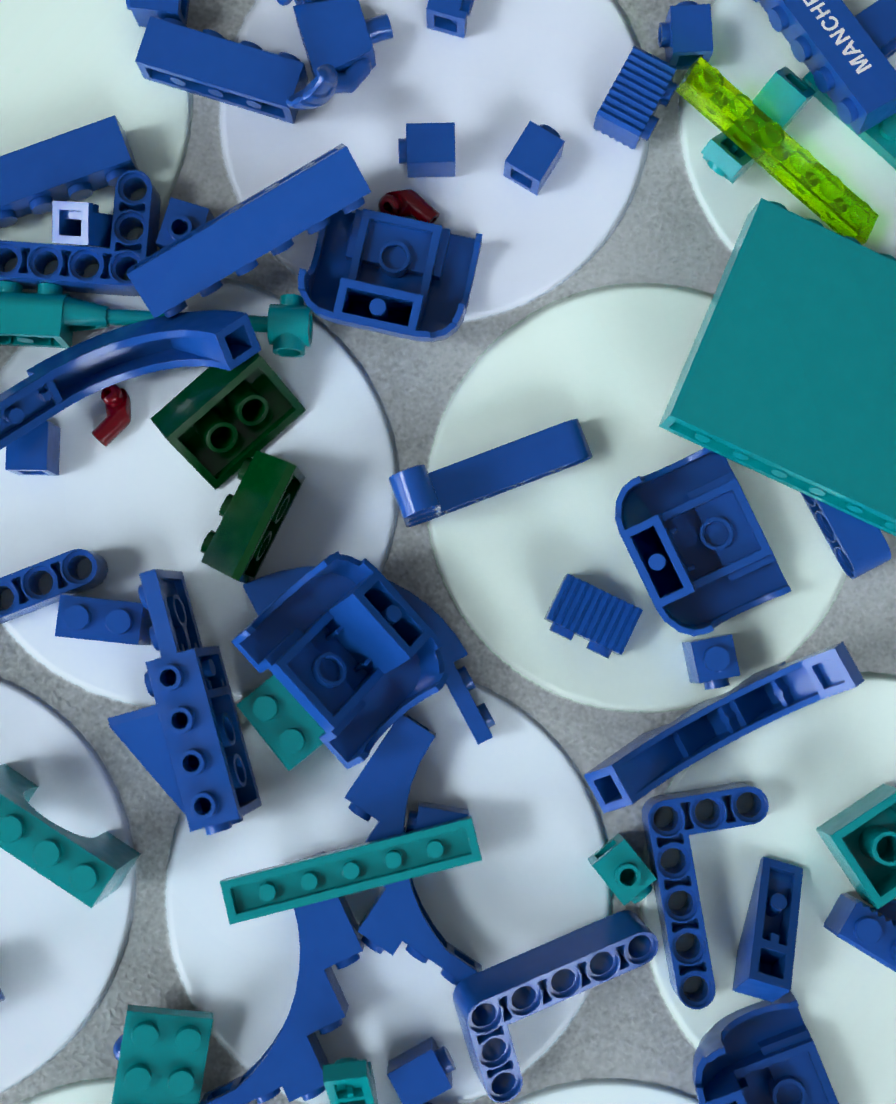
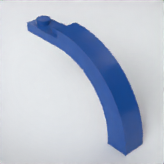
(184, 340)
(478, 718)

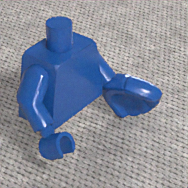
(336, 46)

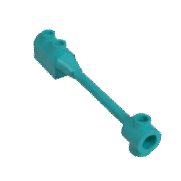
(52, 317)

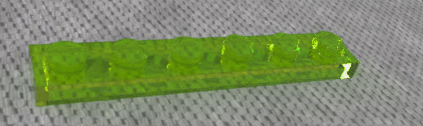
(776, 151)

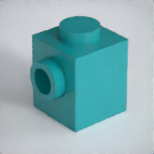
(623, 870)

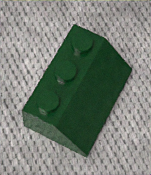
(227, 417)
(252, 516)

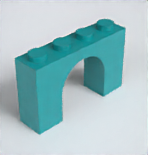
(77, 864)

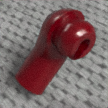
(408, 203)
(118, 414)

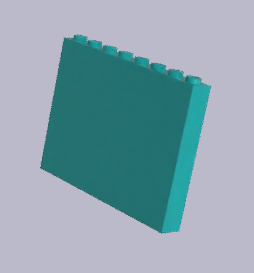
(799, 365)

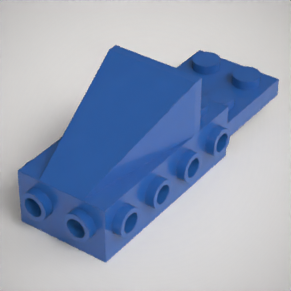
(193, 732)

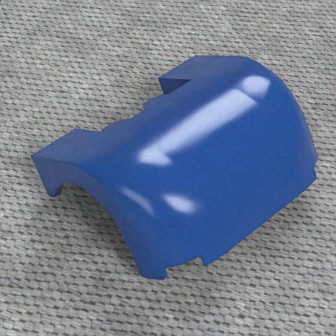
(391, 275)
(697, 543)
(346, 652)
(761, 1059)

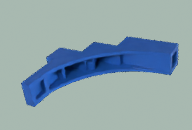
(719, 721)
(398, 912)
(296, 1057)

